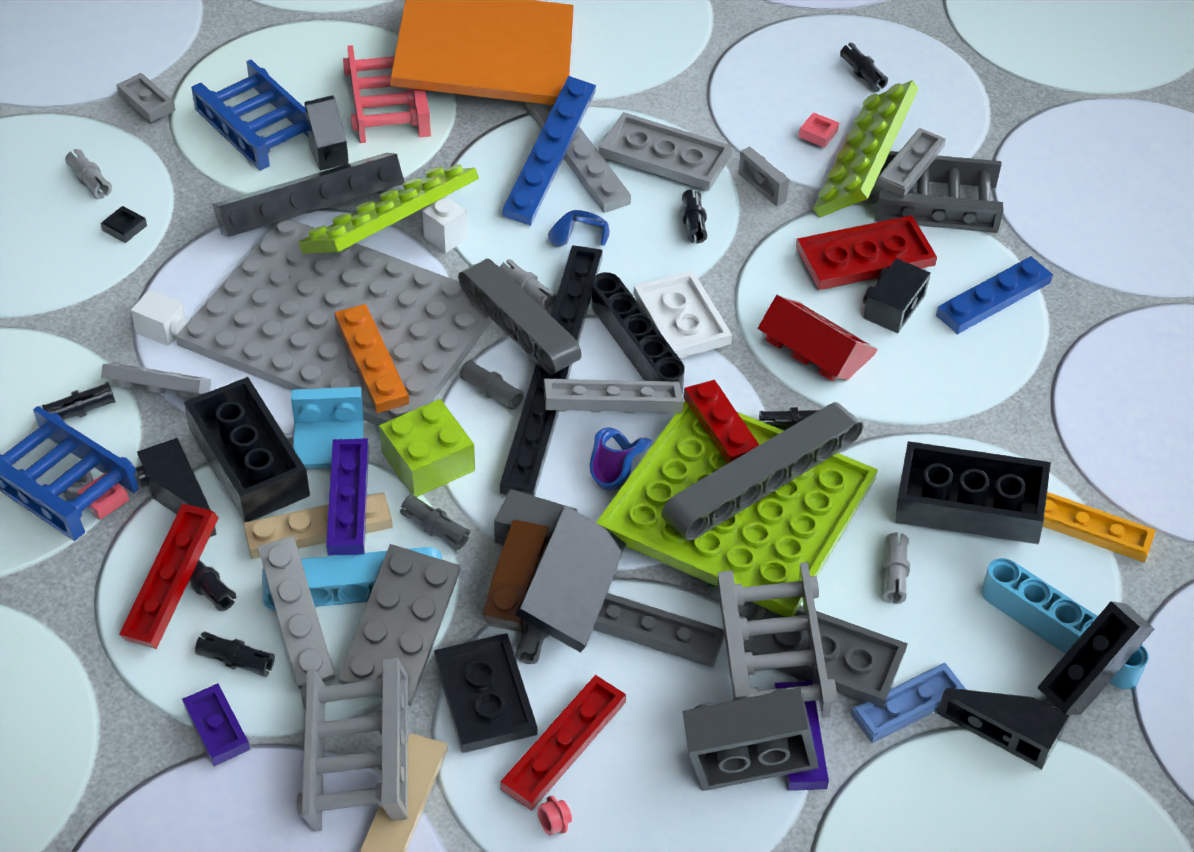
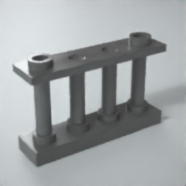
(948, 211)

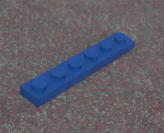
(549, 151)

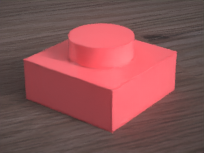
(818, 129)
(107, 502)

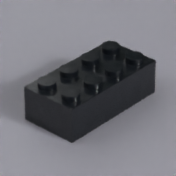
(247, 449)
(973, 492)

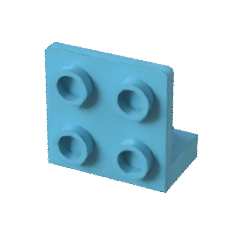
(325, 416)

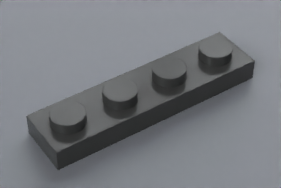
(660, 630)

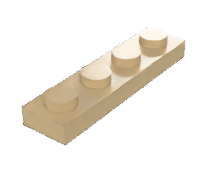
(311, 524)

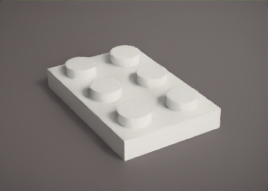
(683, 313)

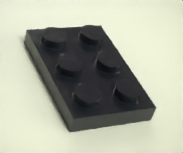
(485, 693)

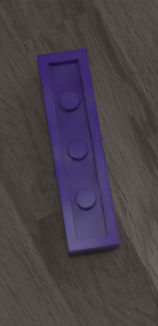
(348, 497)

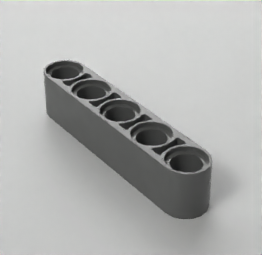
(519, 316)

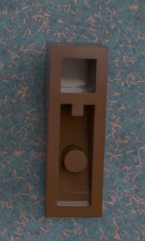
(513, 573)

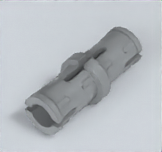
(88, 173)
(529, 283)
(895, 568)

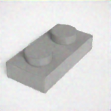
(146, 97)
(763, 176)

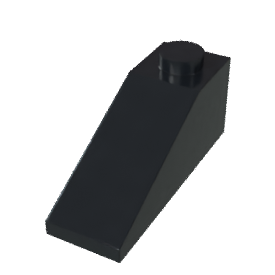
(170, 477)
(1009, 721)

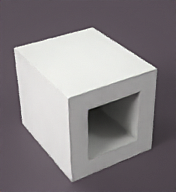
(445, 224)
(158, 317)

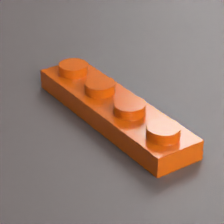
(371, 358)

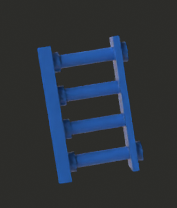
(242, 133)
(44, 499)

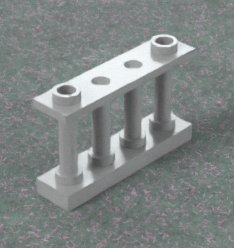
(739, 629)
(390, 757)

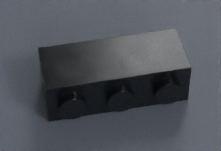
(1095, 658)

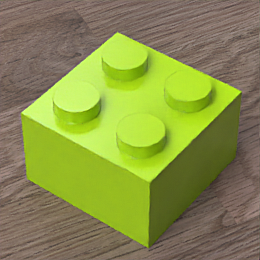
(427, 448)

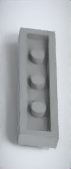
(612, 396)
(295, 610)

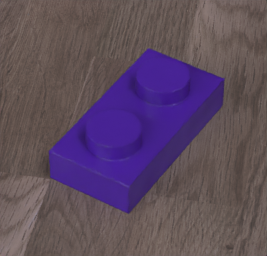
(216, 724)

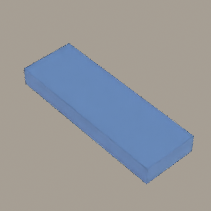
(906, 703)

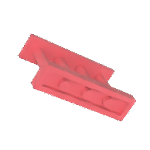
(417, 116)

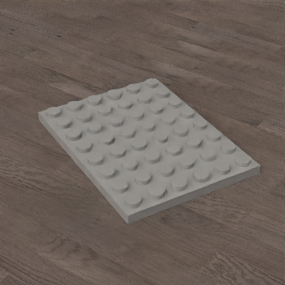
(281, 325)

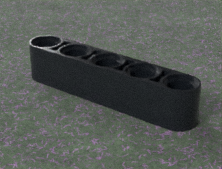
(634, 331)

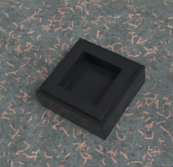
(123, 224)

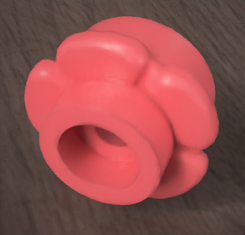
(554, 816)

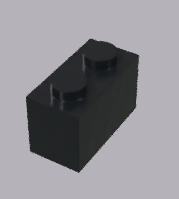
(896, 295)

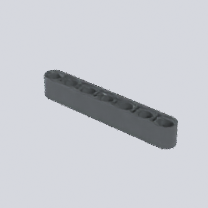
(761, 471)

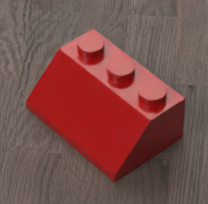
(814, 339)

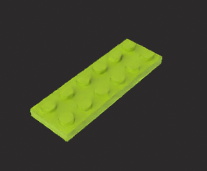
(866, 148)
(391, 208)

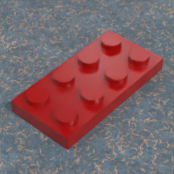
(864, 251)

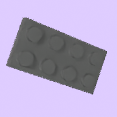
(401, 617)
(854, 656)

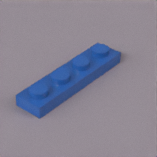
(994, 295)

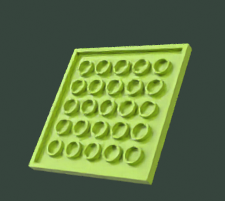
(760, 542)

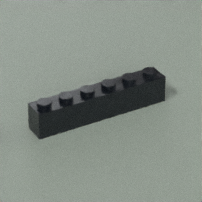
(308, 194)

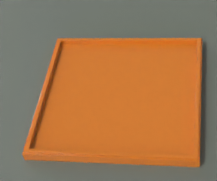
(485, 48)

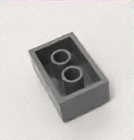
(750, 739)

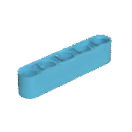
(341, 577)
(1049, 613)

